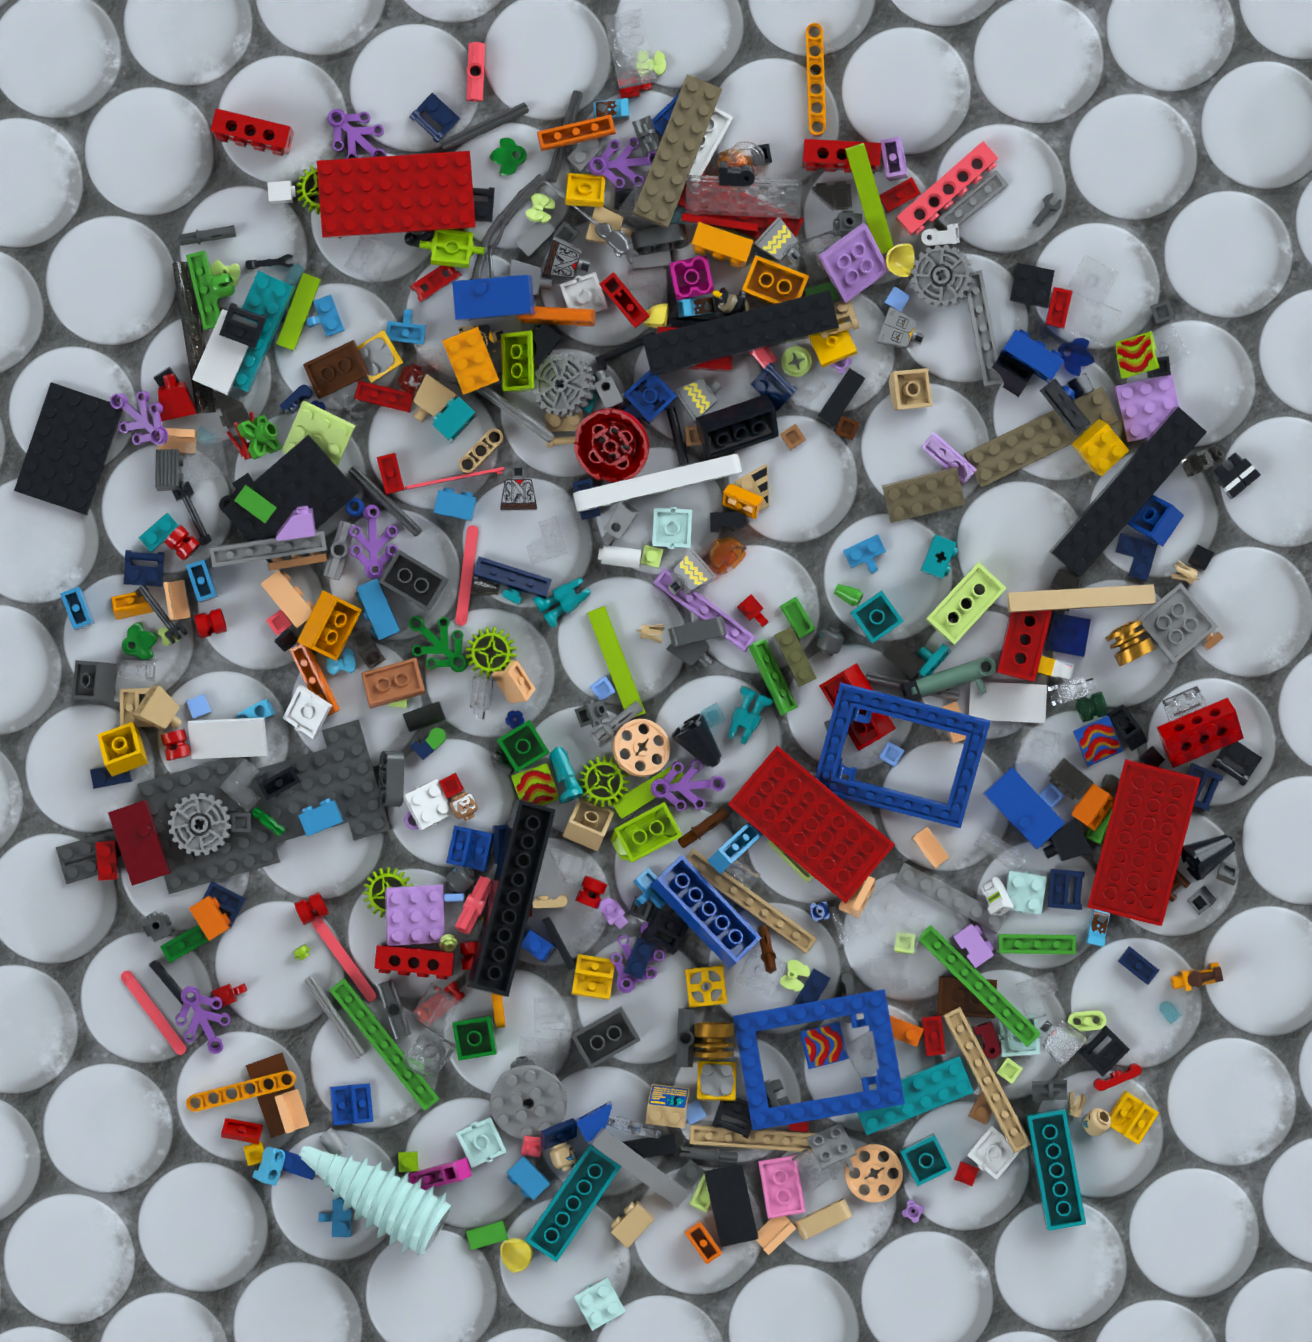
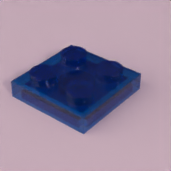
(1068, 634)

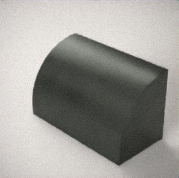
(424, 716)

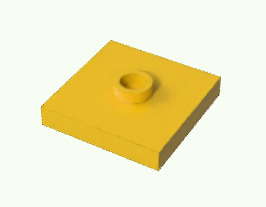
(585, 190)
(834, 348)

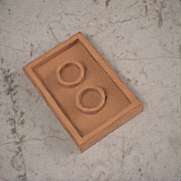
(393, 683)

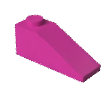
(442, 1174)

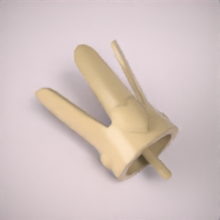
(1189, 574)
(651, 631)
(1074, 1108)

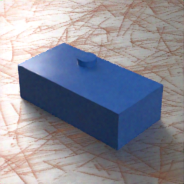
(493, 297)
(1023, 808)

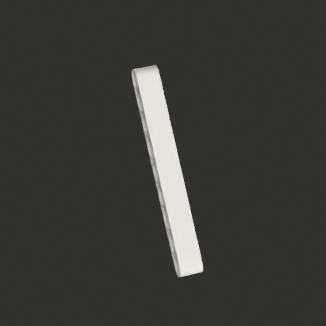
(657, 482)

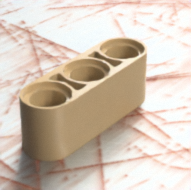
(479, 460)
(823, 1219)

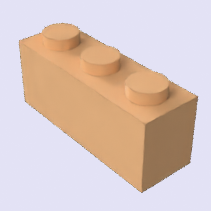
(288, 598)

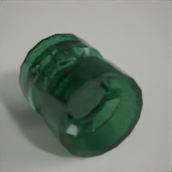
(1091, 707)

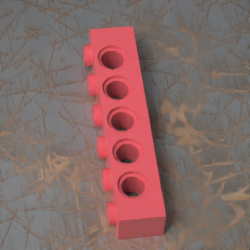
(980, 153)

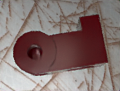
(991, 1045)

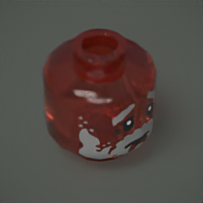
(411, 378)

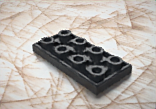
(731, 1205)

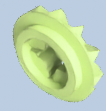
(800, 353)

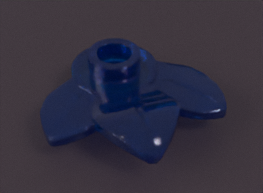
(1078, 355)

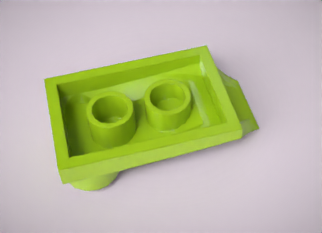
(645, 833)

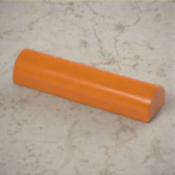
(576, 132)
(560, 316)
(313, 675)

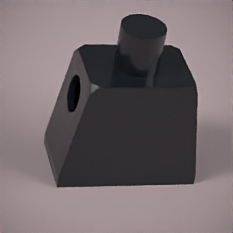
(1068, 842)

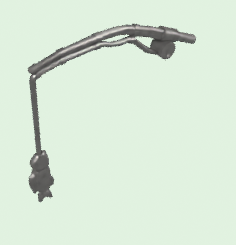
(616, 239)

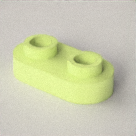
(1086, 1020)

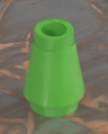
(849, 594)

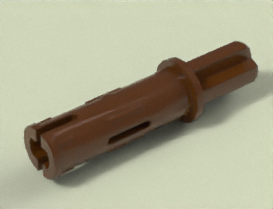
(702, 828)
(768, 955)

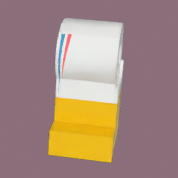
(1055, 668)

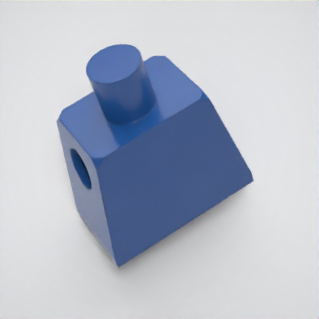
(537, 945)

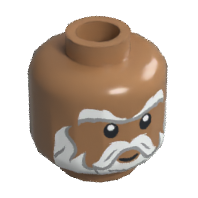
(463, 806)

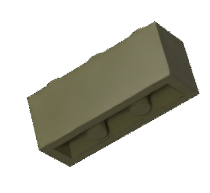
(795, 656)

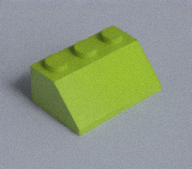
(517, 361)

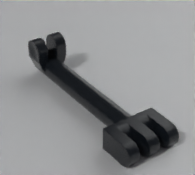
(619, 351)
(185, 496)
(172, 629)

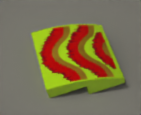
(1136, 355)
(536, 785)

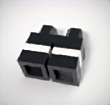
(1238, 477)

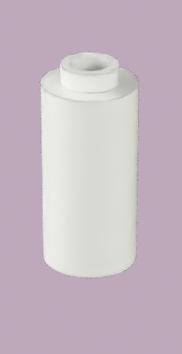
(620, 556)

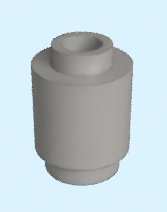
(333, 1142)

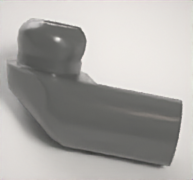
(499, 763)

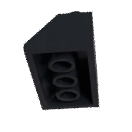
(748, 422)

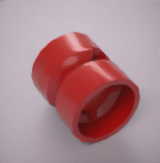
(182, 543)
(210, 623)
(175, 737)
(592, 885)
(311, 908)
(468, 950)

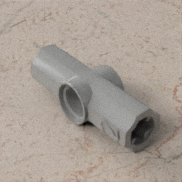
(336, 563)

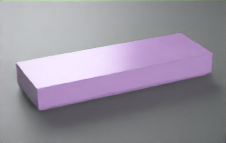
(948, 457)

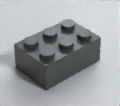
(413, 580)
(605, 1037)

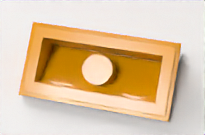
(742, 500)
(129, 606)

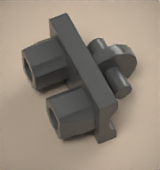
(646, 135)
(772, 1087)
(1049, 1090)

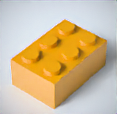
(721, 245)
(773, 282)
(470, 360)
(329, 625)

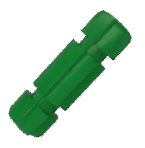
(267, 821)

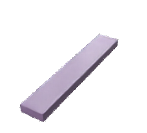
(706, 610)

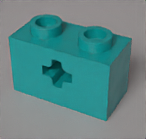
(930, 564)

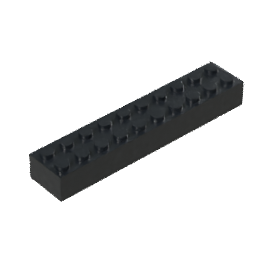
(740, 333)
(1128, 491)
(511, 898)

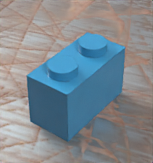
(455, 505)
(202, 581)
(77, 608)
(320, 818)
(528, 1178)

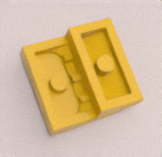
(593, 977)
(1132, 1117)

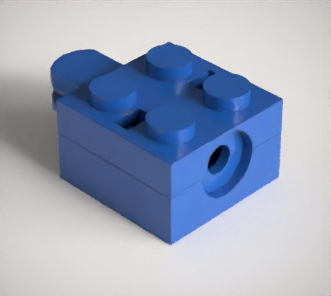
(648, 398)

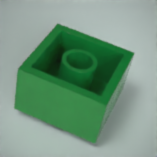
(523, 746)
(474, 1037)

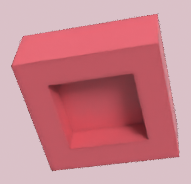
(279, 622)
(531, 1146)

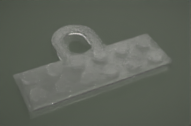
(761, 199)

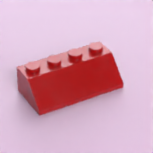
(860, 733)

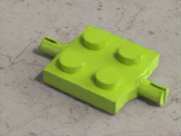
(452, 248)

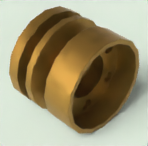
(1129, 642)
(714, 1040)

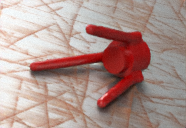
(244, 450)

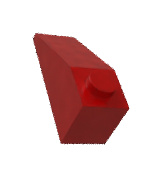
(624, 300)

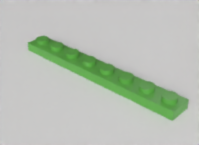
(979, 986)
(383, 1043)

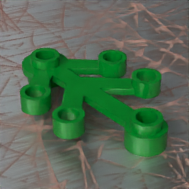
(441, 645)

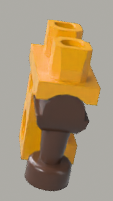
(1197, 978)

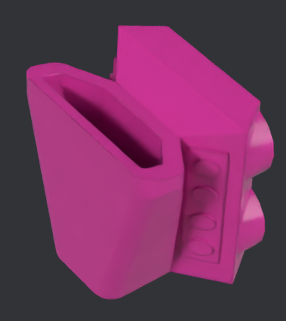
(691, 277)

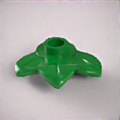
(505, 156)
(141, 639)

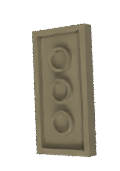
(923, 494)

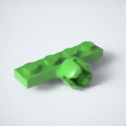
(208, 288)

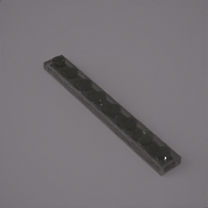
(193, 335)

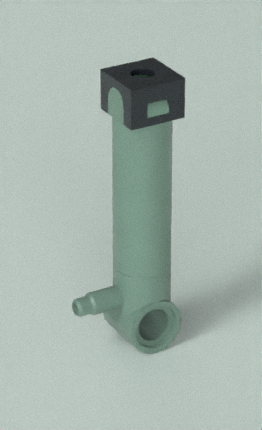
(948, 679)

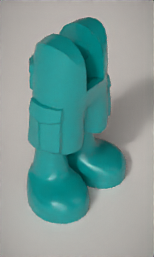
(566, 596)
(745, 719)
(565, 773)

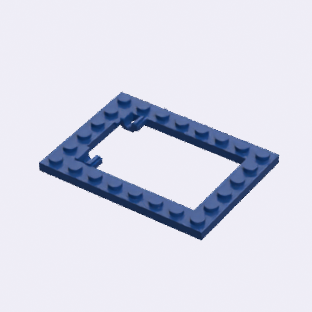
(846, 709)
(887, 1081)

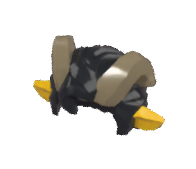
(730, 303)

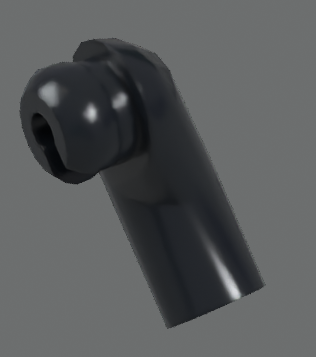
(414, 240)

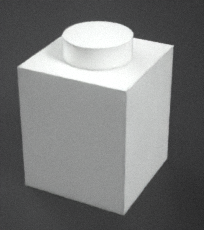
(281, 192)

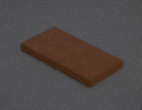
(267, 1101)

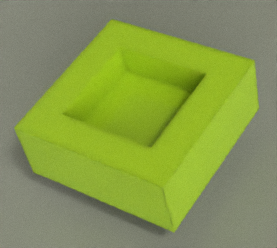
(408, 1161)

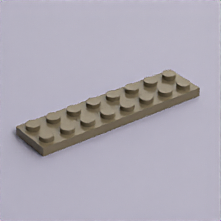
(677, 151)
(1035, 439)

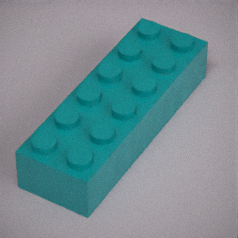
(270, 298)
(922, 1093)
(1055, 1169)
(572, 1203)

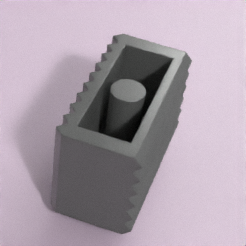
(168, 470)

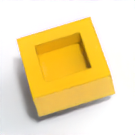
(253, 1153)

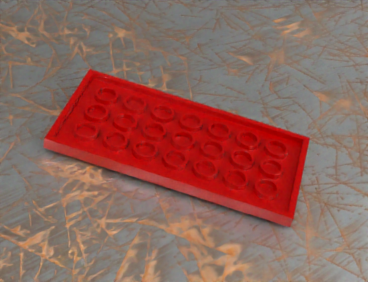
(396, 194)
(811, 824)
(1143, 842)

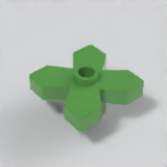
(261, 436)

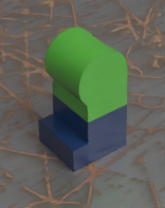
(430, 744)

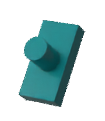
(932, 659)

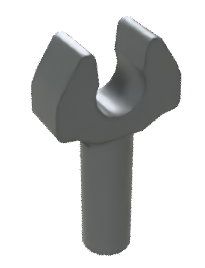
(1046, 210)

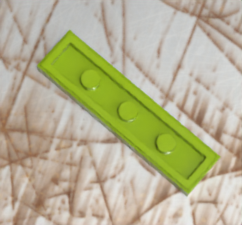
(298, 311)
(642, 794)

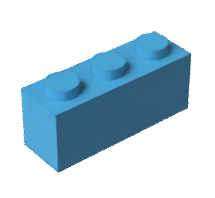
(377, 610)
(734, 847)

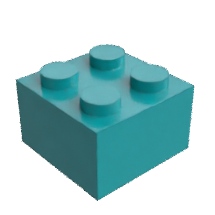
(453, 419)
(876, 617)
(925, 1159)

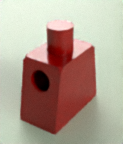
(175, 399)

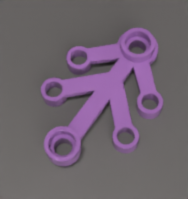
(354, 133)
(620, 163)
(142, 418)
(372, 545)
(684, 785)
(619, 967)
(201, 1015)

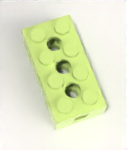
(965, 590)

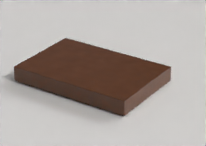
(336, 369)
(954, 995)

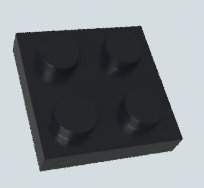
(1032, 285)

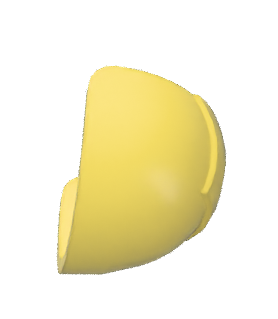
(901, 260)
(658, 316)
(516, 1254)

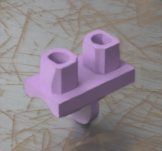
(613, 912)

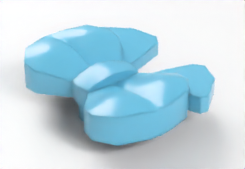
(348, 663)

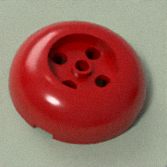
(595, 455)

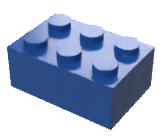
(1033, 355)

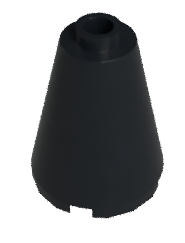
(698, 740)
(1206, 855)

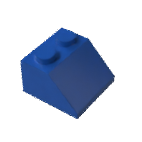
(1156, 520)
(593, 1121)

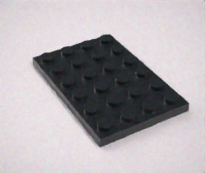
(68, 449)
(297, 479)

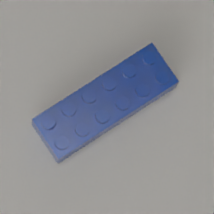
(705, 911)

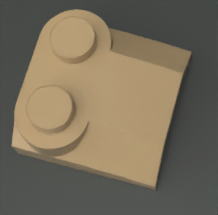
(910, 389)

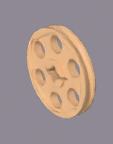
(632, 747)
(874, 1183)

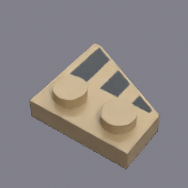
(756, 483)

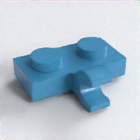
(326, 316)
(406, 331)
(865, 552)
(643, 882)
(340, 1219)

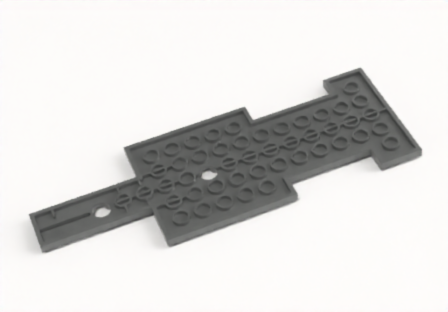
(336, 773)

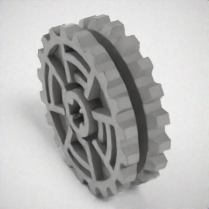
(956, 269)
(564, 385)
(185, 821)

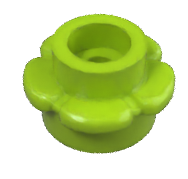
(301, 952)

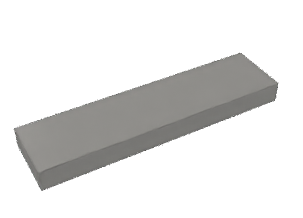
(974, 200)

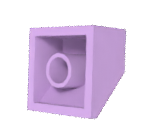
(298, 525)

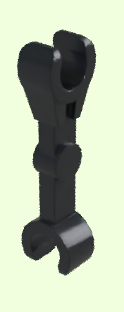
(253, 264)

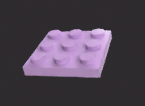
(853, 262)
(1145, 405)
(414, 914)

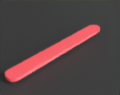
(498, 470)
(466, 575)
(344, 959)
(153, 1012)

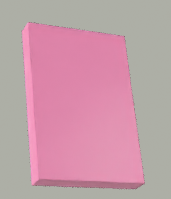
(781, 1187)

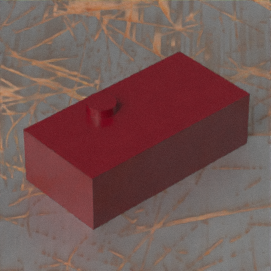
(139, 842)

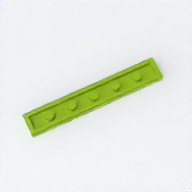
(869, 196)
(614, 658)

